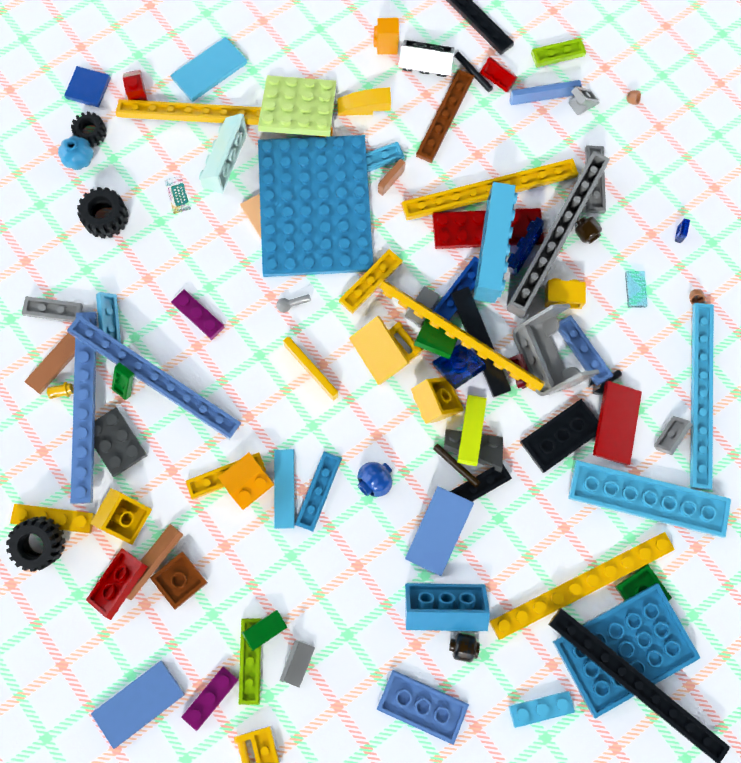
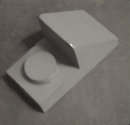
(582, 100)

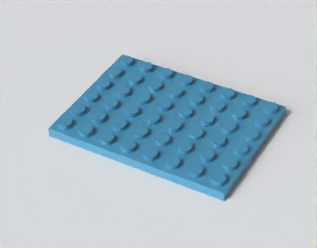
(314, 206)

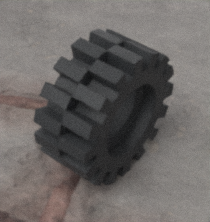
(86, 120)

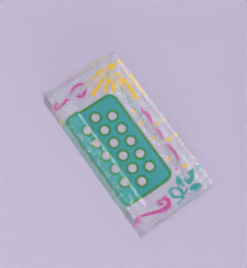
(177, 194)

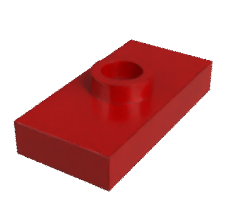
(498, 74)

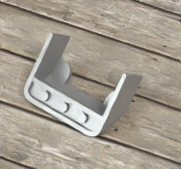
(540, 353)

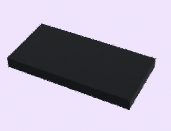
(561, 436)

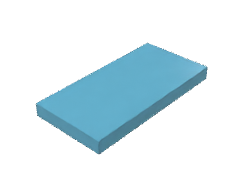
(208, 69)

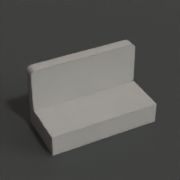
(297, 663)

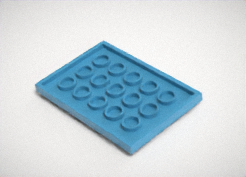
(642, 633)

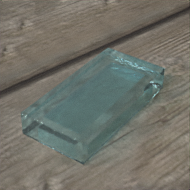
(636, 289)

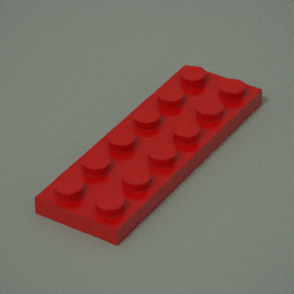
(466, 228)

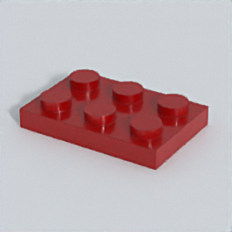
(116, 583)

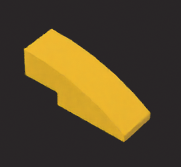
(365, 102)

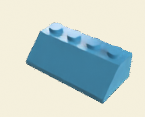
(446, 607)

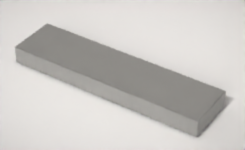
(597, 200)

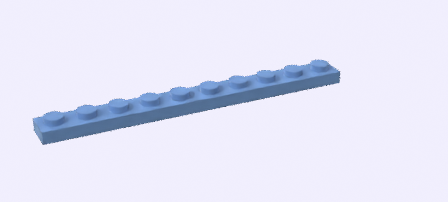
(154, 377)
(83, 419)

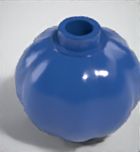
(374, 479)

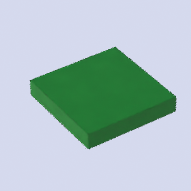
(435, 340)
(638, 582)

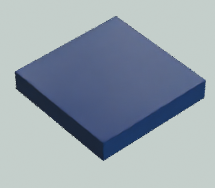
(87, 86)

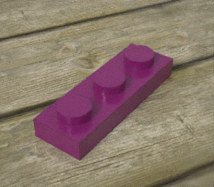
(197, 314)
(210, 698)

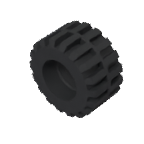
(93, 203)
(23, 553)

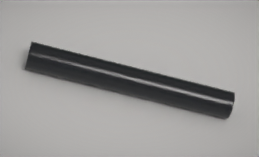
(470, 68)

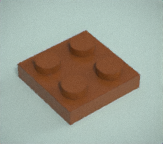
(178, 580)

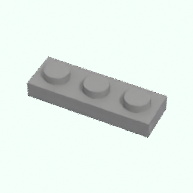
(51, 309)

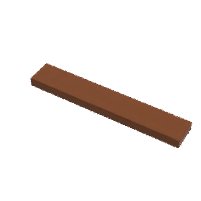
(445, 116)

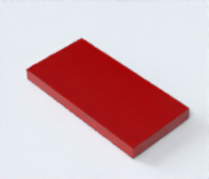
(617, 423)

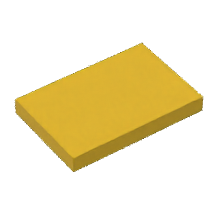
(379, 350)

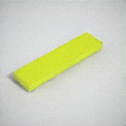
(472, 430)

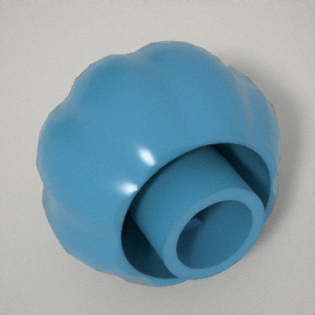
(75, 152)

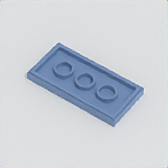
(439, 531)
(137, 704)
(423, 707)

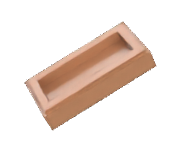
(391, 177)

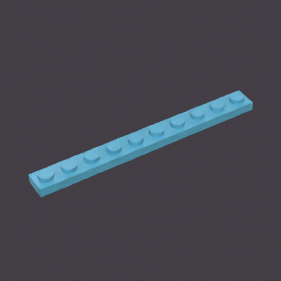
(702, 397)

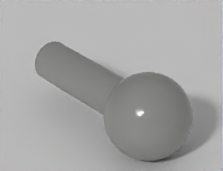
(284, 305)

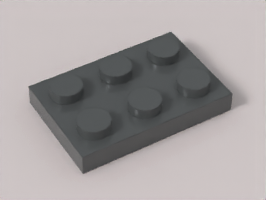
(116, 442)

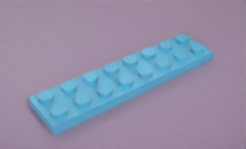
(650, 499)

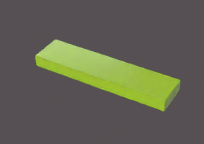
(249, 668)

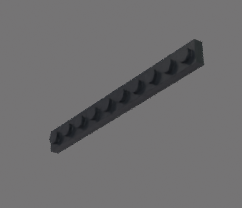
(639, 686)

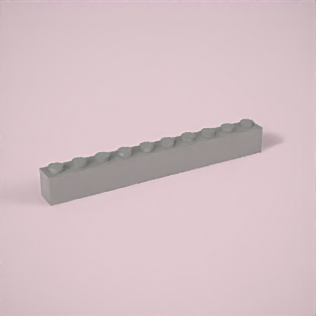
(557, 235)

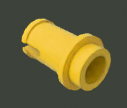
(60, 390)

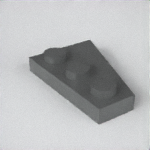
(490, 448)

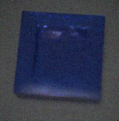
(682, 230)

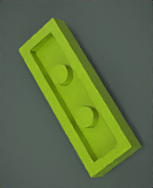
(558, 52)

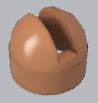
(634, 97)
(700, 296)

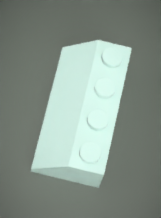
(224, 154)

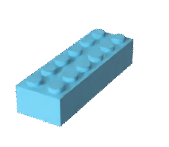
(494, 243)

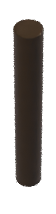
(457, 466)

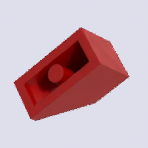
(134, 85)

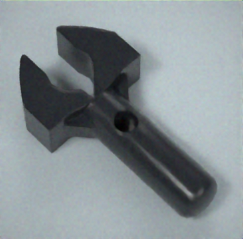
(617, 374)

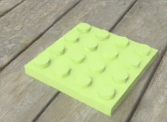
(297, 106)

